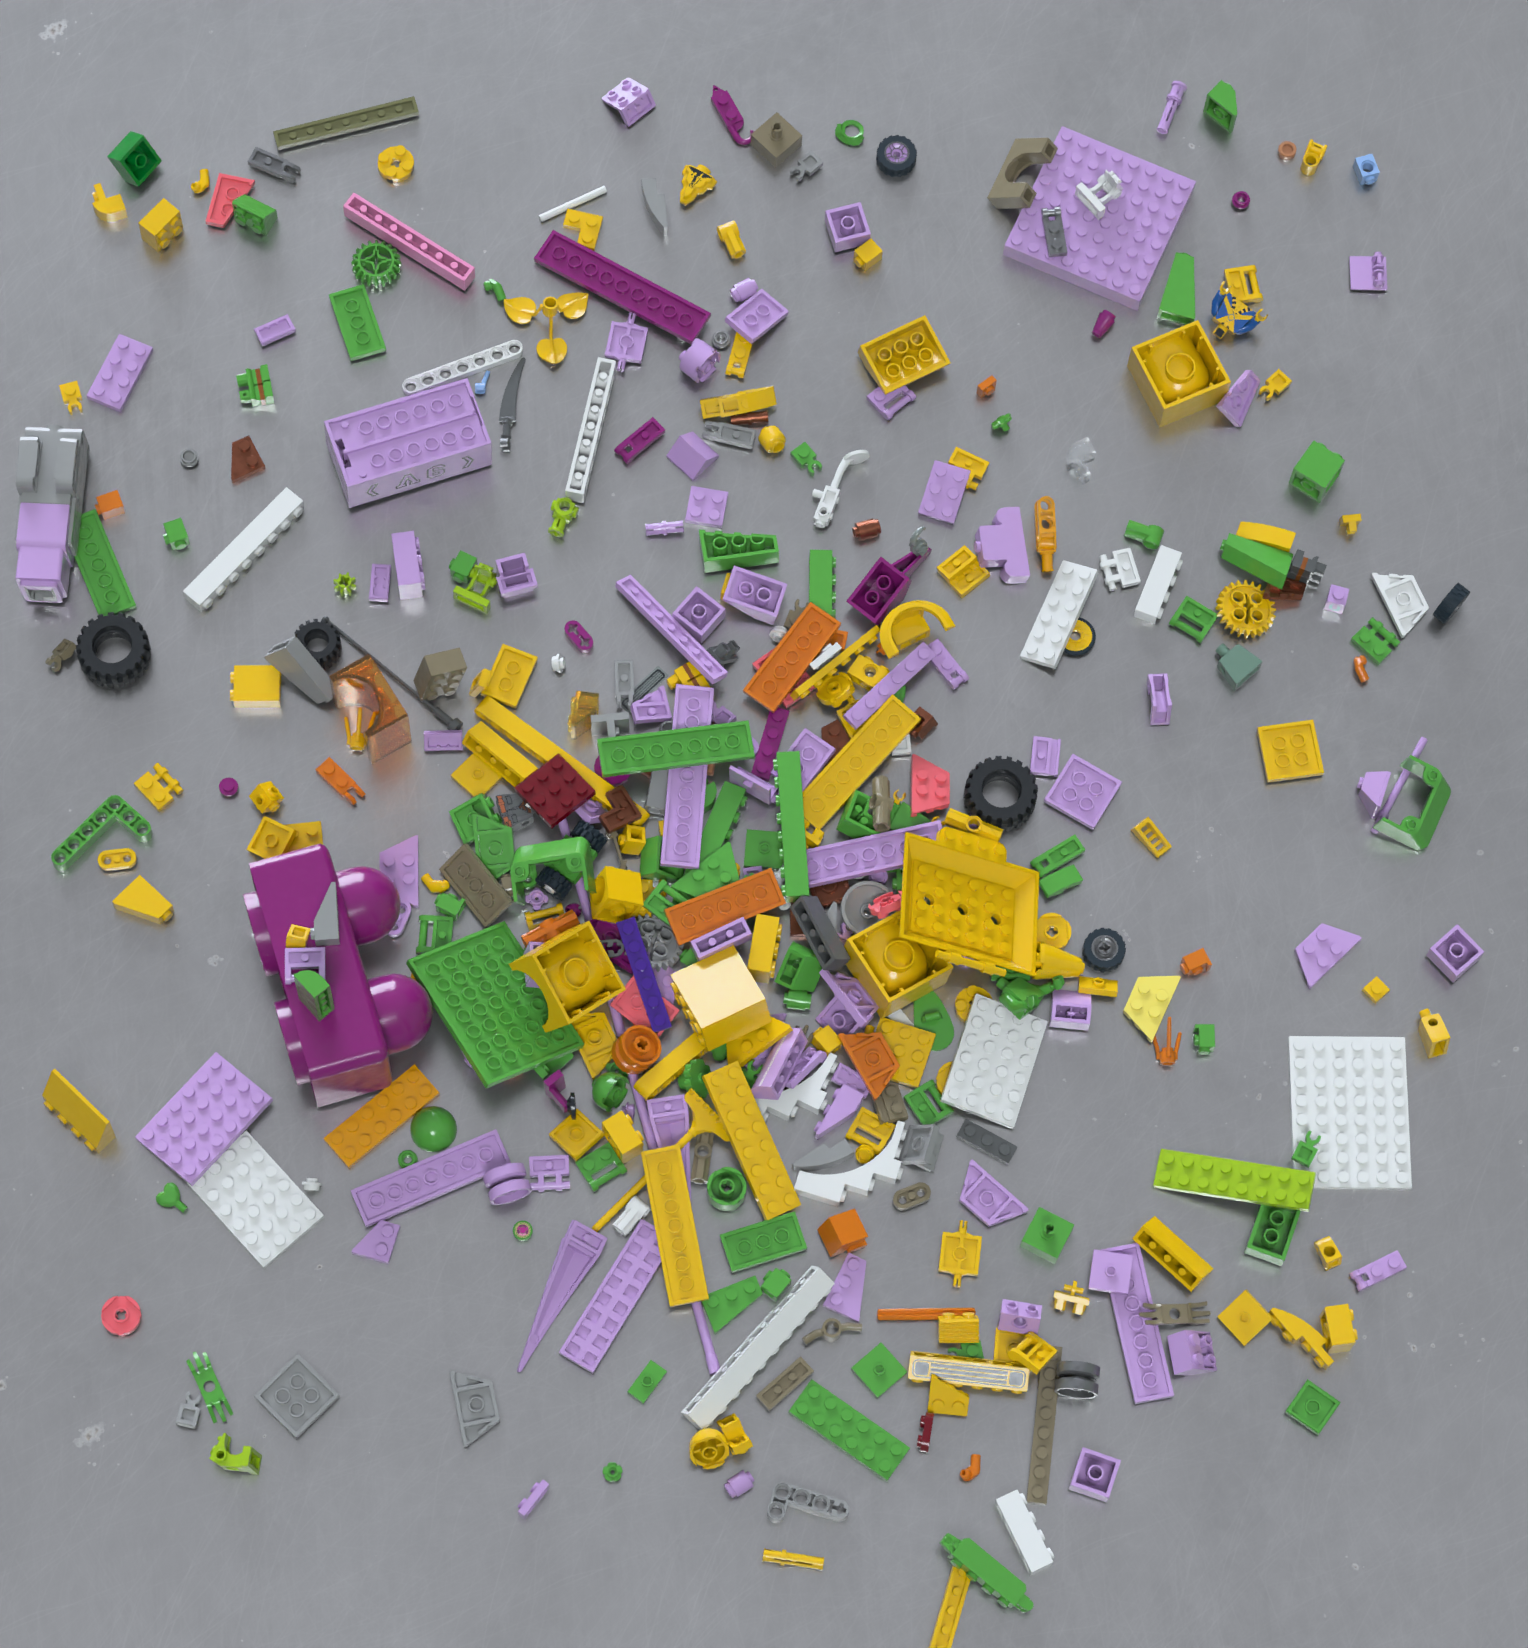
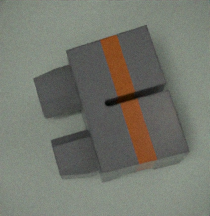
(1306, 569)

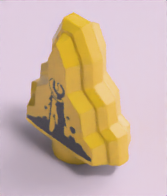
(695, 182)

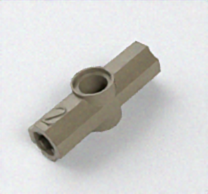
(881, 803)
(701, 1164)

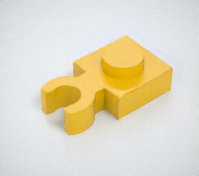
(1276, 383)
(71, 396)

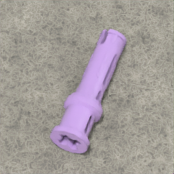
(1173, 100)

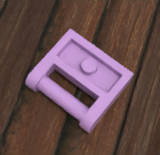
(880, 400)
(304, 959)

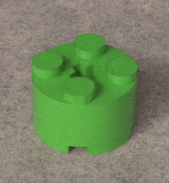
(717, 1183)

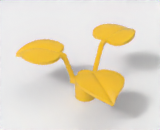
(571, 304)

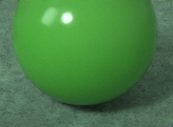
(433, 1129)

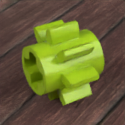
(344, 590)

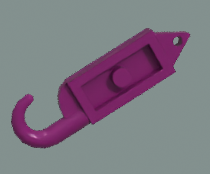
(729, 114)

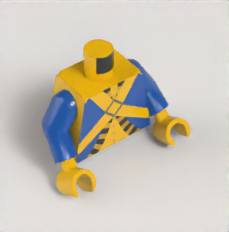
(1232, 314)

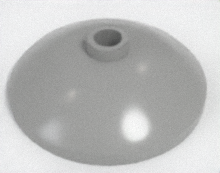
(857, 900)

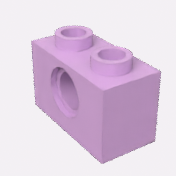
(1019, 1317)

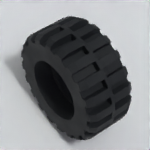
(111, 627)
(1006, 771)

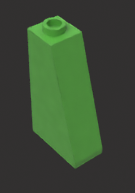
(1179, 293)
(1257, 559)

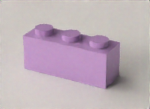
(721, 938)

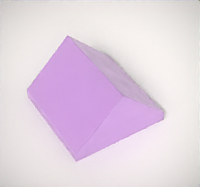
(691, 455)

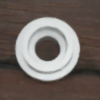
(778, 633)
(558, 663)
(311, 1184)

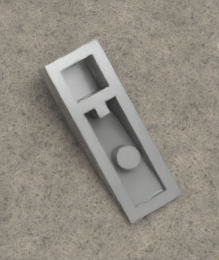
(326, 921)

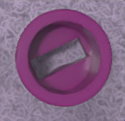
(574, 906)

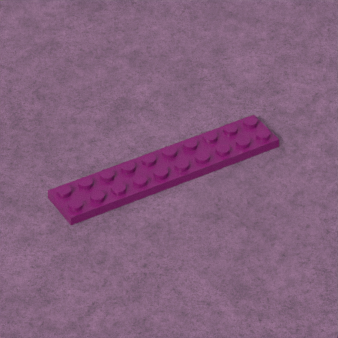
(622, 287)

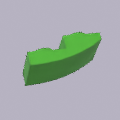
(1060, 880)

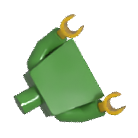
(901, 814)

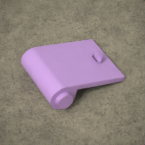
(754, 785)

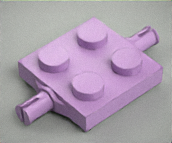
(626, 342)

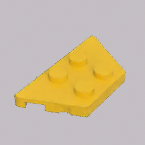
(598, 1041)
(755, 1042)

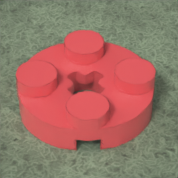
(885, 904)
(121, 1304)

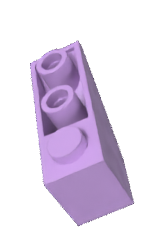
(842, 1109)

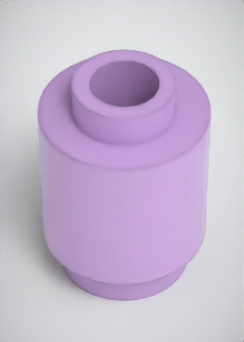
(744, 290)
(739, 1483)

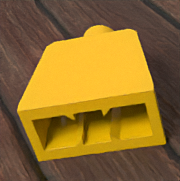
(1433, 1034)

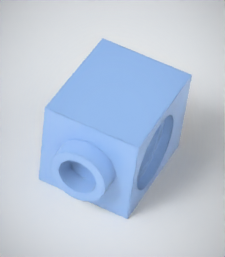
(1369, 163)

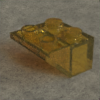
(582, 708)

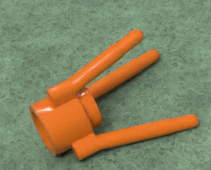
(1167, 1055)

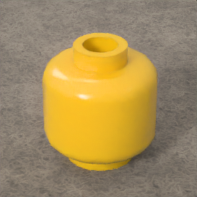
(772, 439)

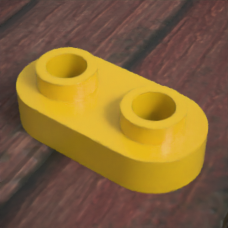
(117, 859)

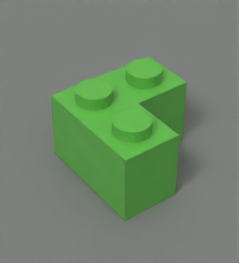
(855, 819)

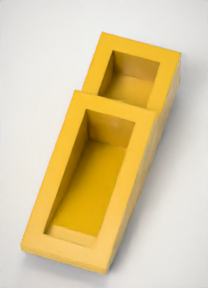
(1267, 535)

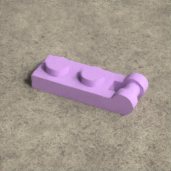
(947, 665)
(807, 1062)
(1378, 1270)

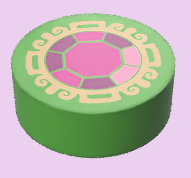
(522, 1231)

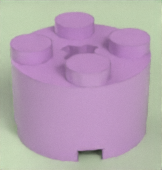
(699, 360)

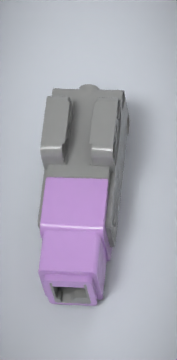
(49, 509)

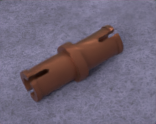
(749, 418)

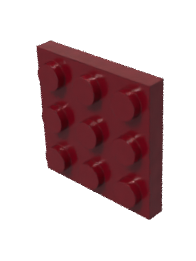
(555, 790)

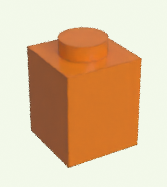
(109, 505)

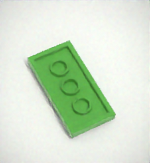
(357, 322)
(763, 1242)

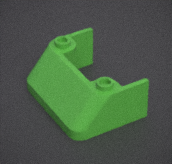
(1419, 831)
(573, 850)

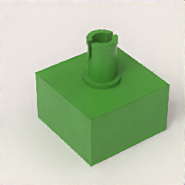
(1047, 1235)

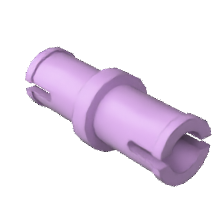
(664, 528)

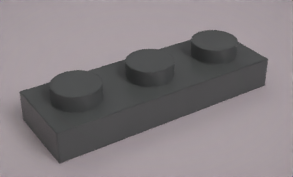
(986, 1141)

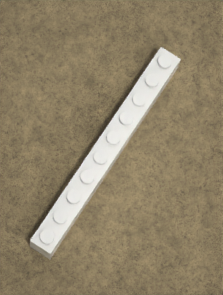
(757, 1348)

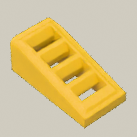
(1147, 841)

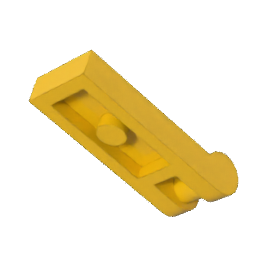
(739, 356)

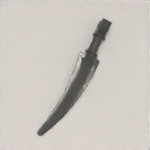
(508, 406)

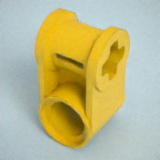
(1313, 154)

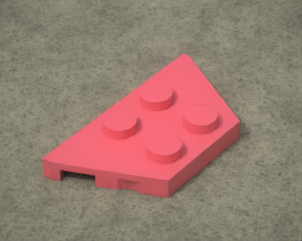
(928, 786)

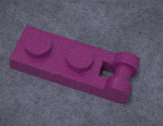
(640, 440)

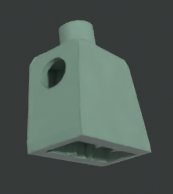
(1237, 664)

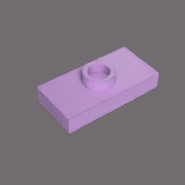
(274, 330)
(380, 582)
(443, 740)
(849, 1077)

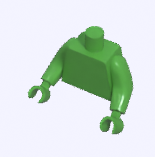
(1023, 997)

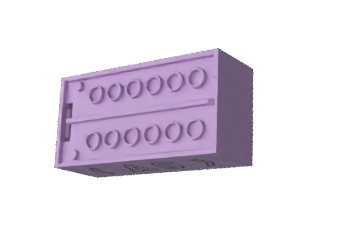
(408, 442)

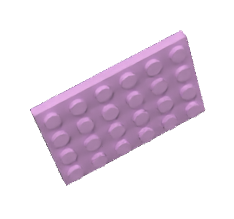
(204, 1119)

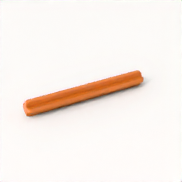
(919, 1313)

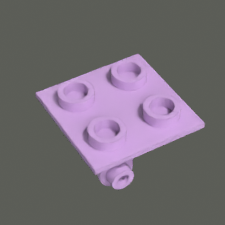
(1368, 272)

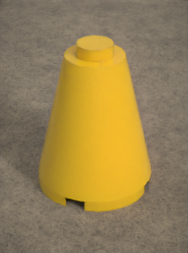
(1055, 962)

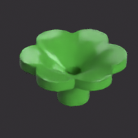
(1001, 422)

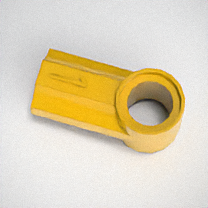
(730, 236)

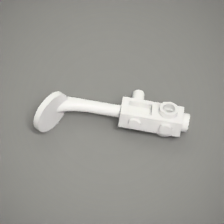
(831, 494)

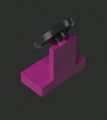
(553, 1086)

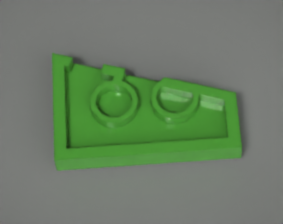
(731, 1301)

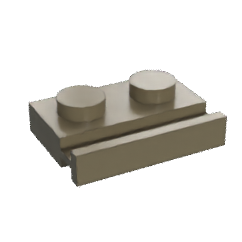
(890, 1105)

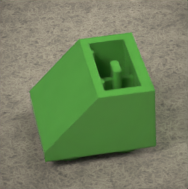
(254, 214)
(799, 969)

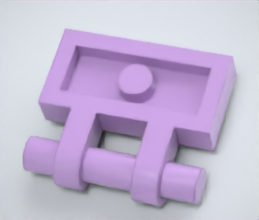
(549, 1167)

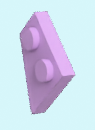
(652, 708)
(378, 1242)

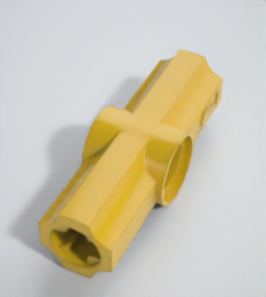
(962, 821)

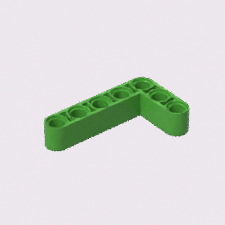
(99, 829)

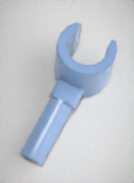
(480, 388)

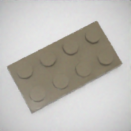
(476, 885)

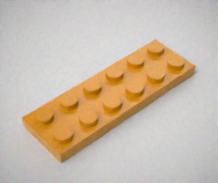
(381, 1116)

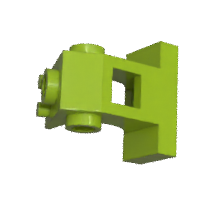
(483, 574)
(247, 1461)

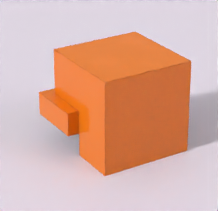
(843, 1233)

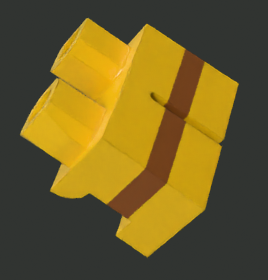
(687, 675)

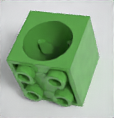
(1316, 471)

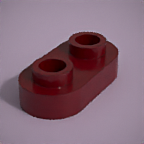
(924, 1440)

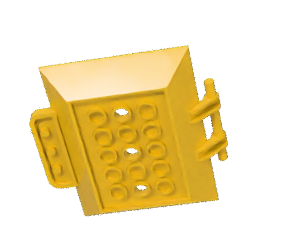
(974, 876)

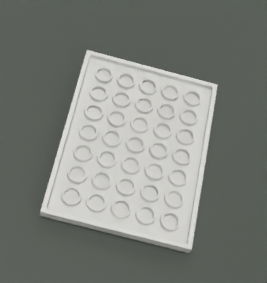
(1358, 1104)

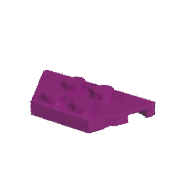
(608, 931)

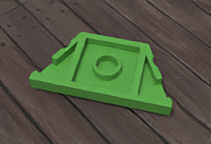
(493, 844)
(712, 874)

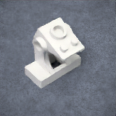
(1109, 183)

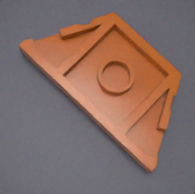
(871, 1059)

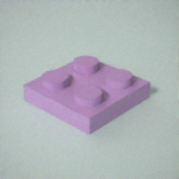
(706, 507)

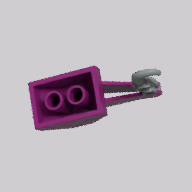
(885, 583)

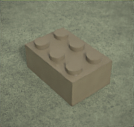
(440, 674)

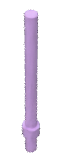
(1398, 786)

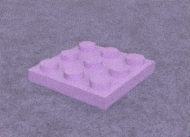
(1082, 791)

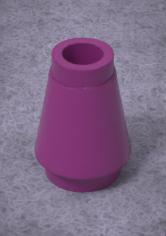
(1103, 323)

